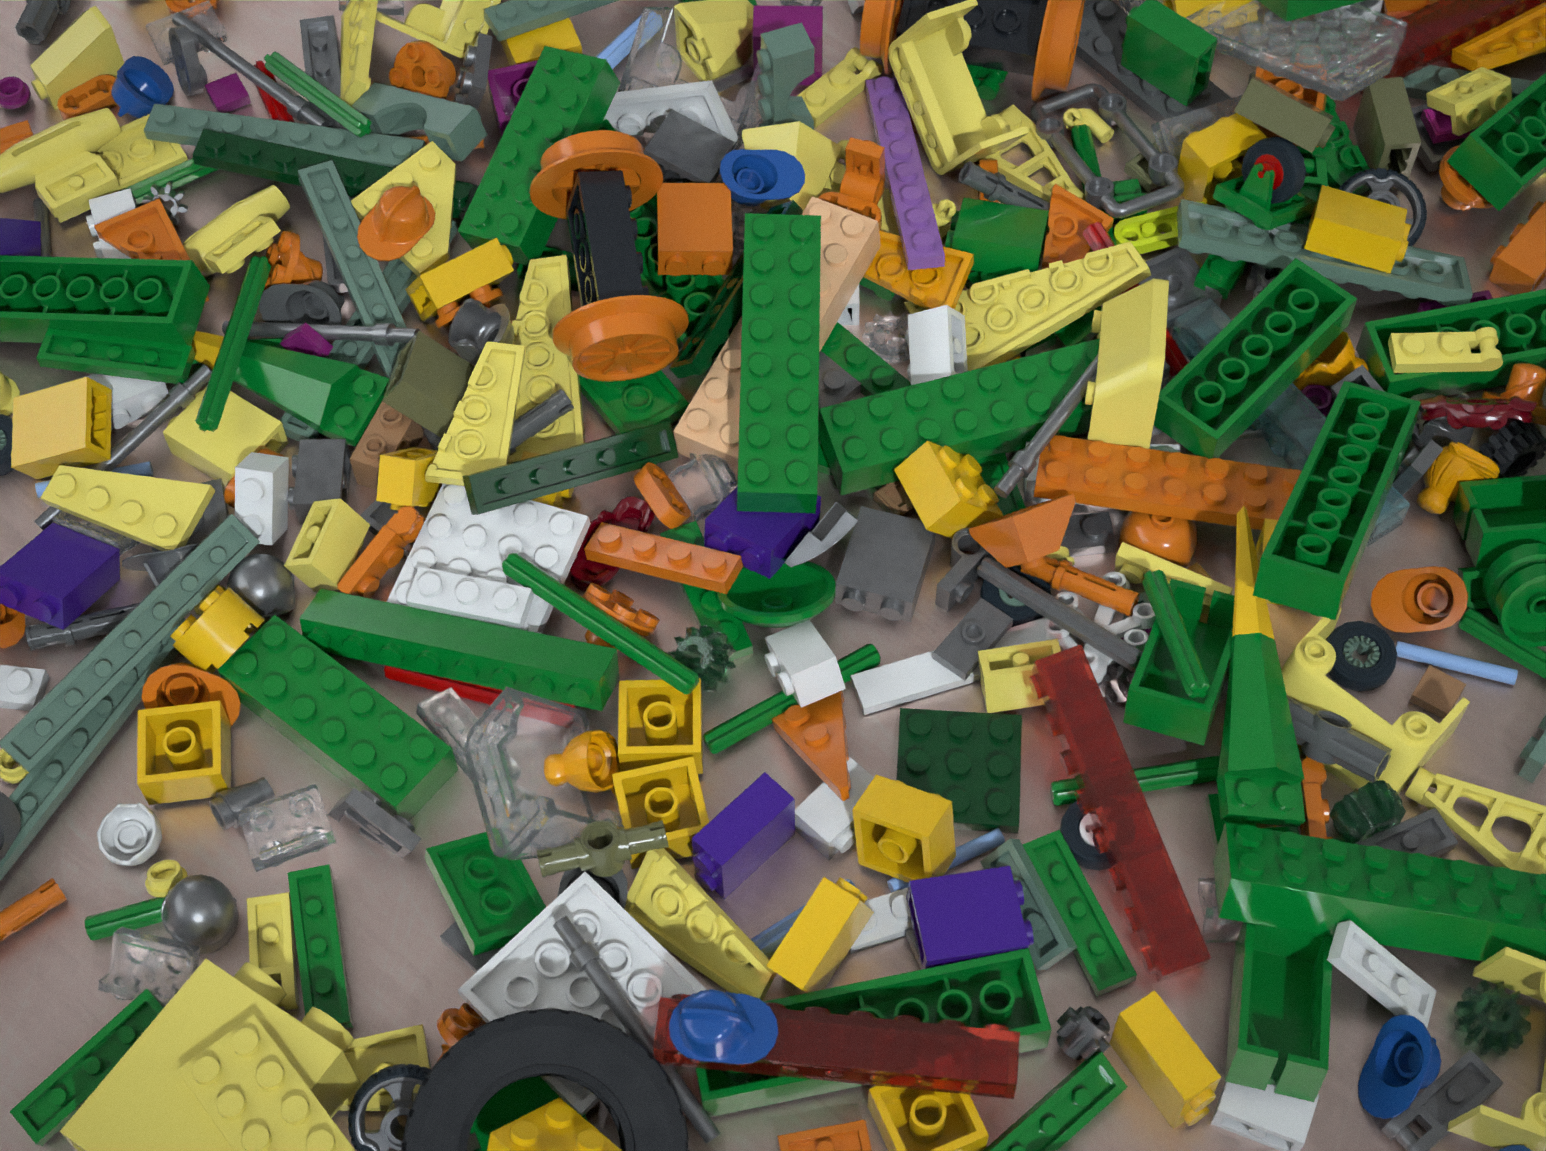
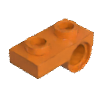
(864, 170)

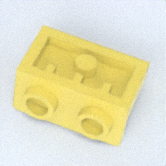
(1471, 98)

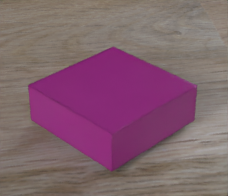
(227, 93)
(306, 341)

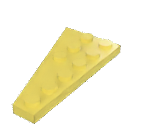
(543, 303)
(1027, 306)

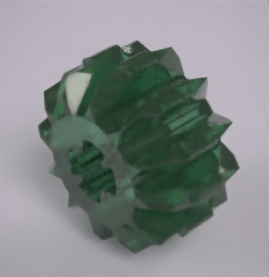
(715, 652)
(1367, 811)
(1504, 1031)

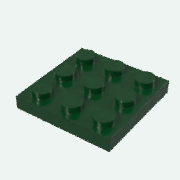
(966, 761)

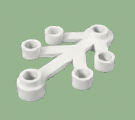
(1129, 628)

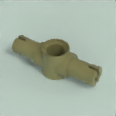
(602, 848)

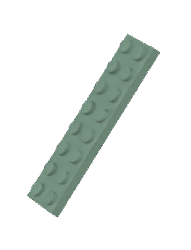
(1236, 238)

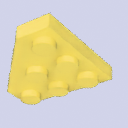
(435, 177)

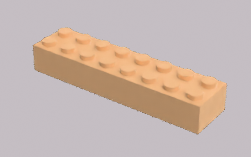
(847, 250)

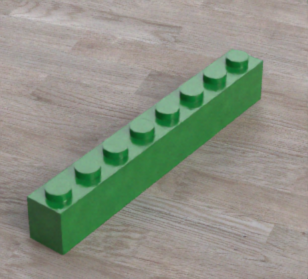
(461, 649)

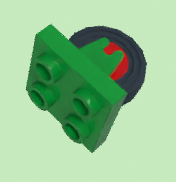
(1269, 185)

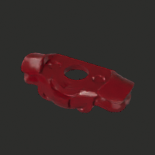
(1477, 411)
(630, 514)

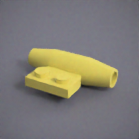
(63, 162)
(237, 232)

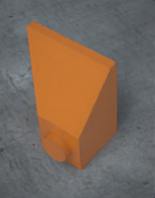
(1026, 533)

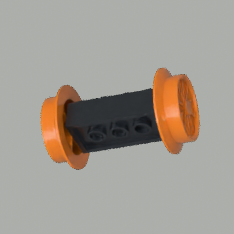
(1005, 35)
(619, 327)

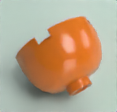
(1160, 535)

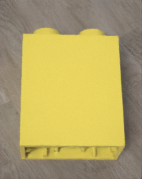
(151, 1107)

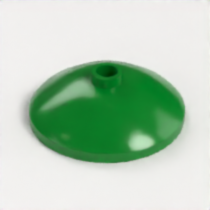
(784, 600)

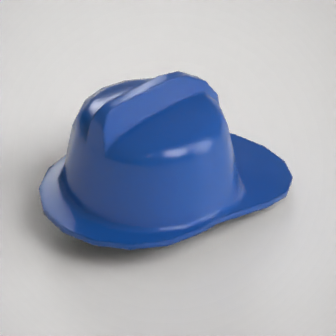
(140, 86)
(761, 175)
(723, 1027)
(1398, 1067)

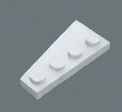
(647, 108)

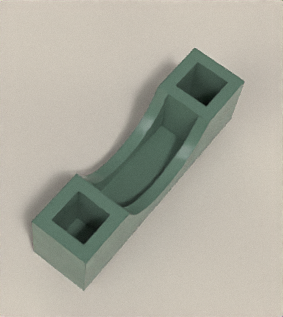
(785, 61)
(448, 124)

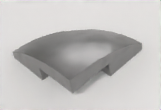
(828, 532)

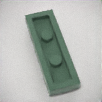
(1050, 933)

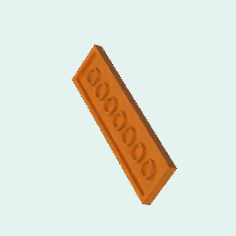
(1162, 482)

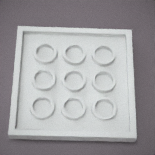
(479, 544)
(538, 974)

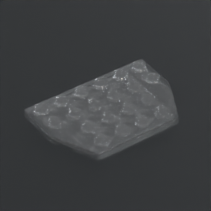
(1324, 52)

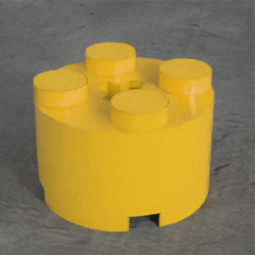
(218, 631)

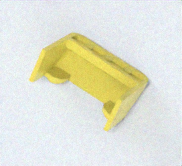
(447, 27)
(942, 92)
(1129, 365)
(1412, 736)
(1489, 1125)

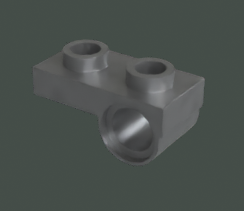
(960, 580)

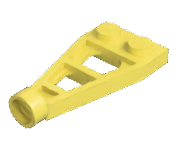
(1042, 158)
(1448, 790)

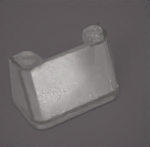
(506, 769)

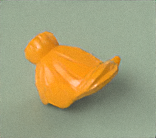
(1331, 365)
(1453, 465)
(585, 762)

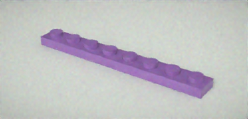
(905, 175)

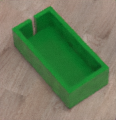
(1500, 515)
(1156, 691)
(1280, 1011)

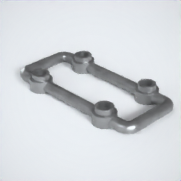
(1100, 190)

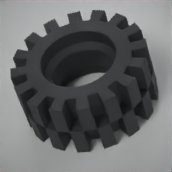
(1515, 448)

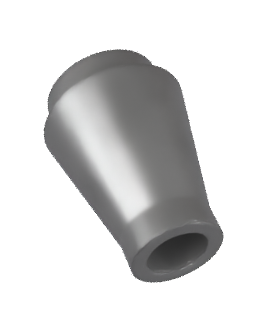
(232, 800)

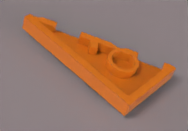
(1066, 224)
(144, 234)
(819, 739)

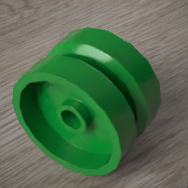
(1517, 593)

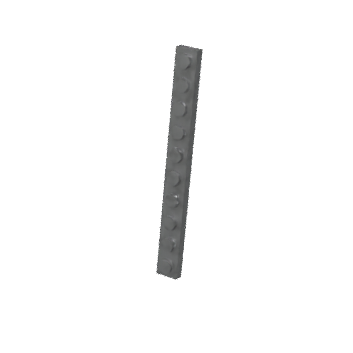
(323, 65)

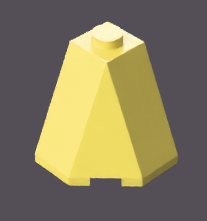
(714, 36)
(77, 56)
(808, 146)

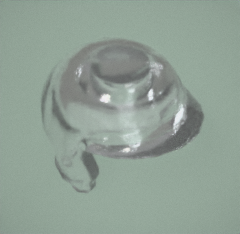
(704, 483)

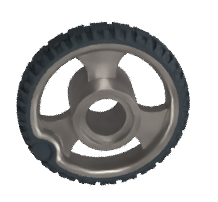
(1379, 183)
(399, 1082)

